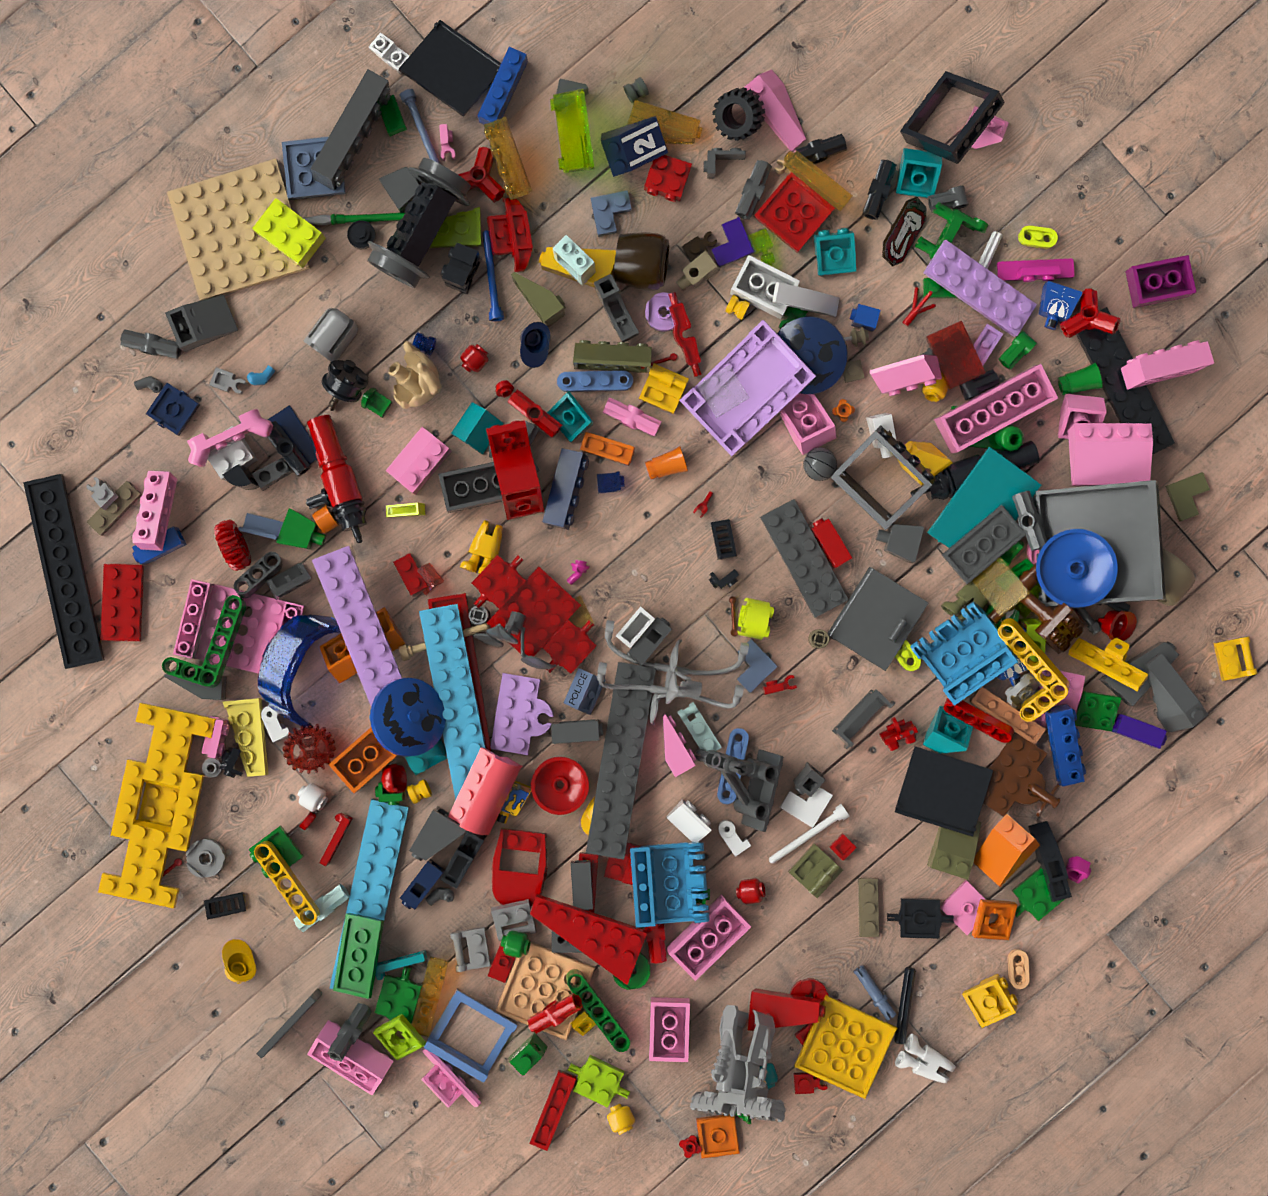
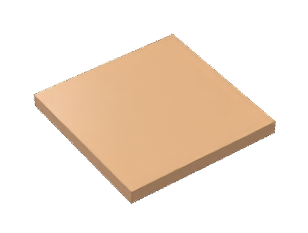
(539, 981)

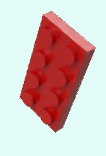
(122, 602)

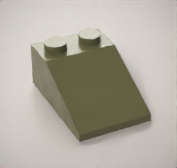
(543, 301)
(954, 852)

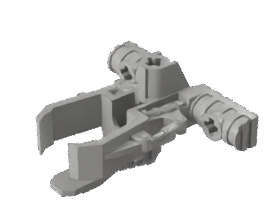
(738, 1076)

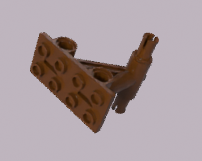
(1057, 625)

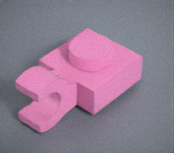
(446, 137)

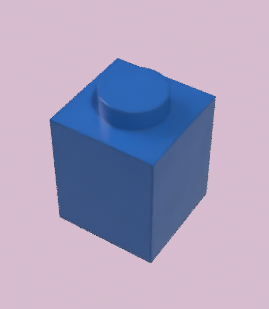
(865, 317)

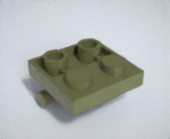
(815, 870)

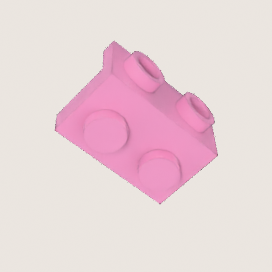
(215, 746)

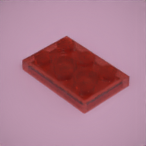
(955, 355)

